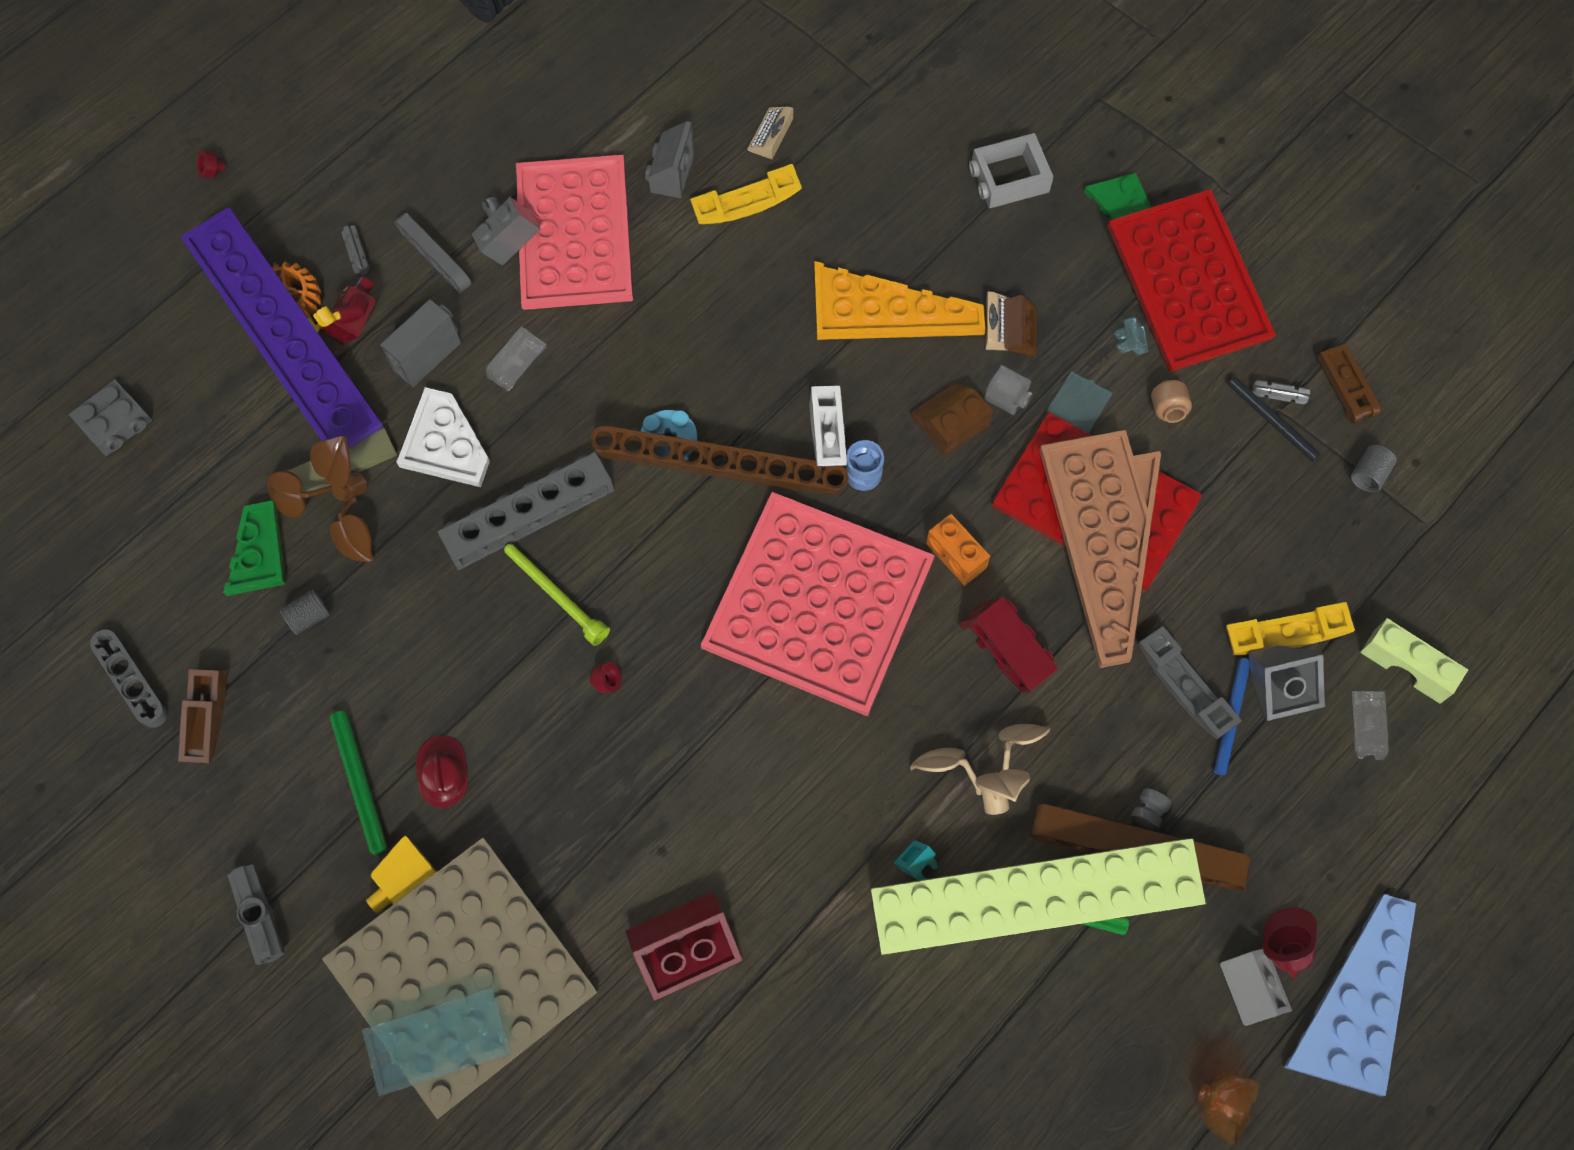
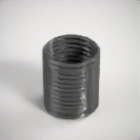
(1373, 468)
(304, 612)

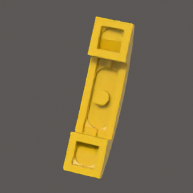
(747, 200)
(1291, 631)

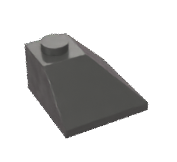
(1287, 680)

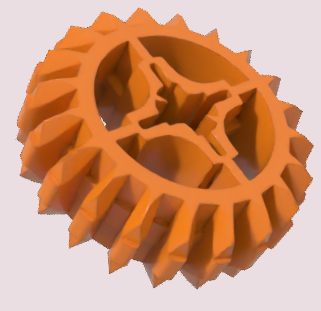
(309, 297)

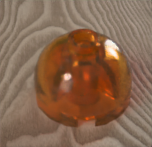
(1228, 1105)

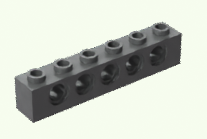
(520, 524)

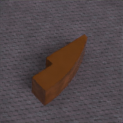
(202, 714)

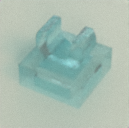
(1134, 335)

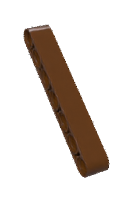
(1097, 834)

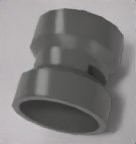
(1151, 809)

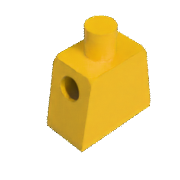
(399, 874)

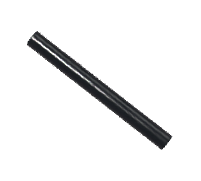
(1274, 419)

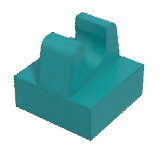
(915, 859)

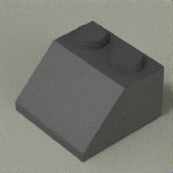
(672, 161)

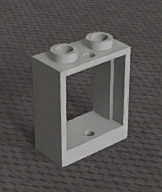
(1017, 190)

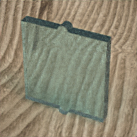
(1079, 402)

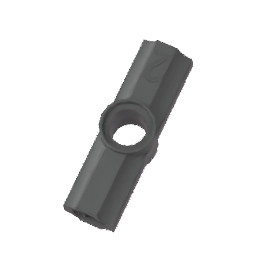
(262, 933)

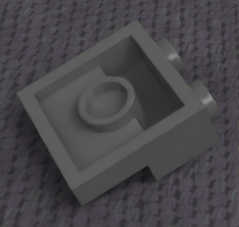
(110, 417)

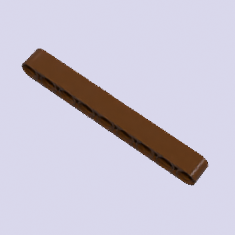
(708, 451)

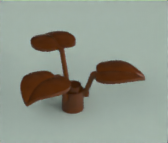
(329, 460)

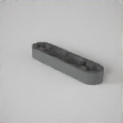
(432, 252)
(128, 678)

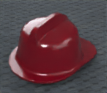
(441, 771)
(1290, 939)

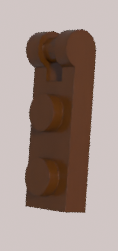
(1349, 383)

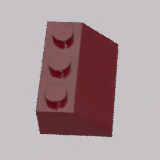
(683, 946)

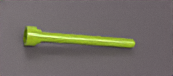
(594, 630)

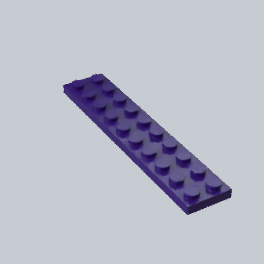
(280, 330)

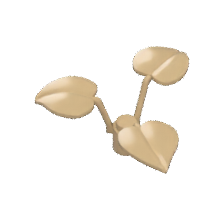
(994, 787)

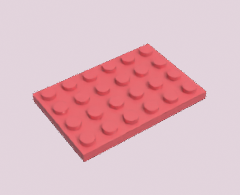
(583, 235)

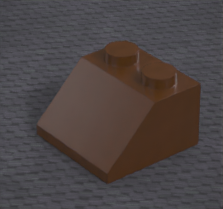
(953, 417)

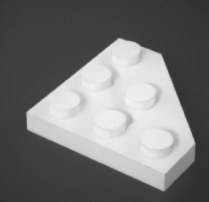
(443, 442)

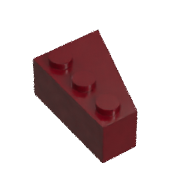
(1010, 643)

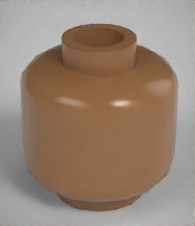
(1171, 401)

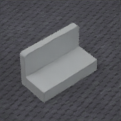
(1255, 987)

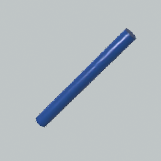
(1235, 703)

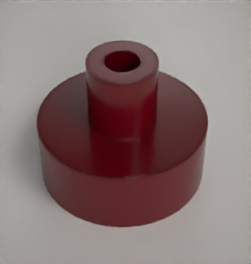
(208, 164)
(606, 678)

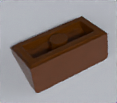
(1020, 326)

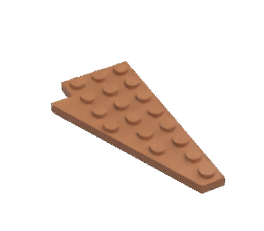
(1105, 519)

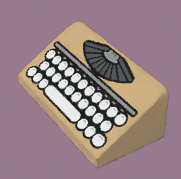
(771, 131)
(995, 321)

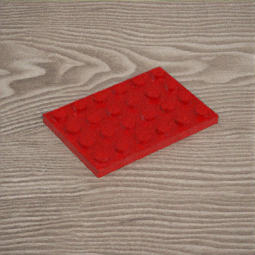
(1190, 280)
(1029, 498)

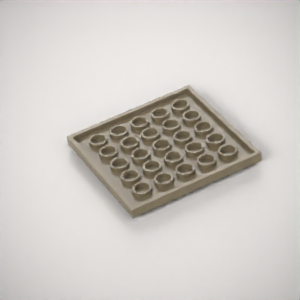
(456, 938)

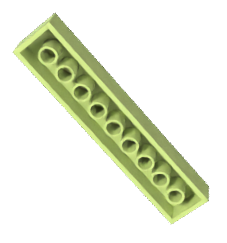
(1037, 896)

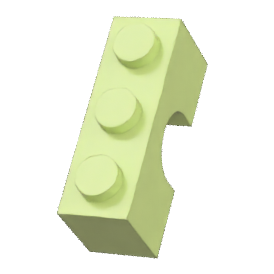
(1435, 672)

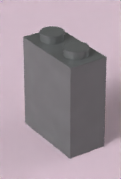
(421, 342)

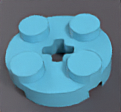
(670, 422)

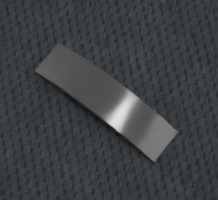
(1186, 685)

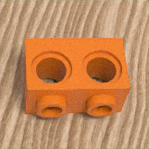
(958, 549)

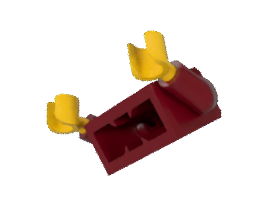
(348, 313)

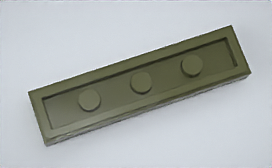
(364, 455)

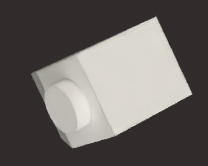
(827, 425)

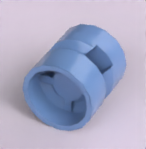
(864, 465)

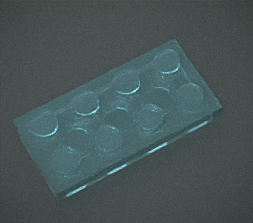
(436, 1041)

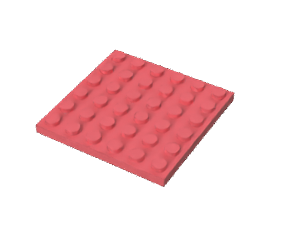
(818, 603)

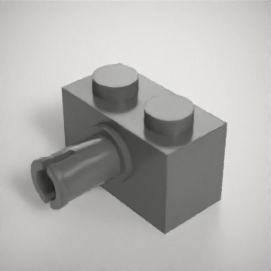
(505, 230)

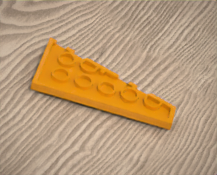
(879, 308)

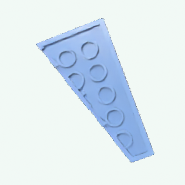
(1358, 1016)

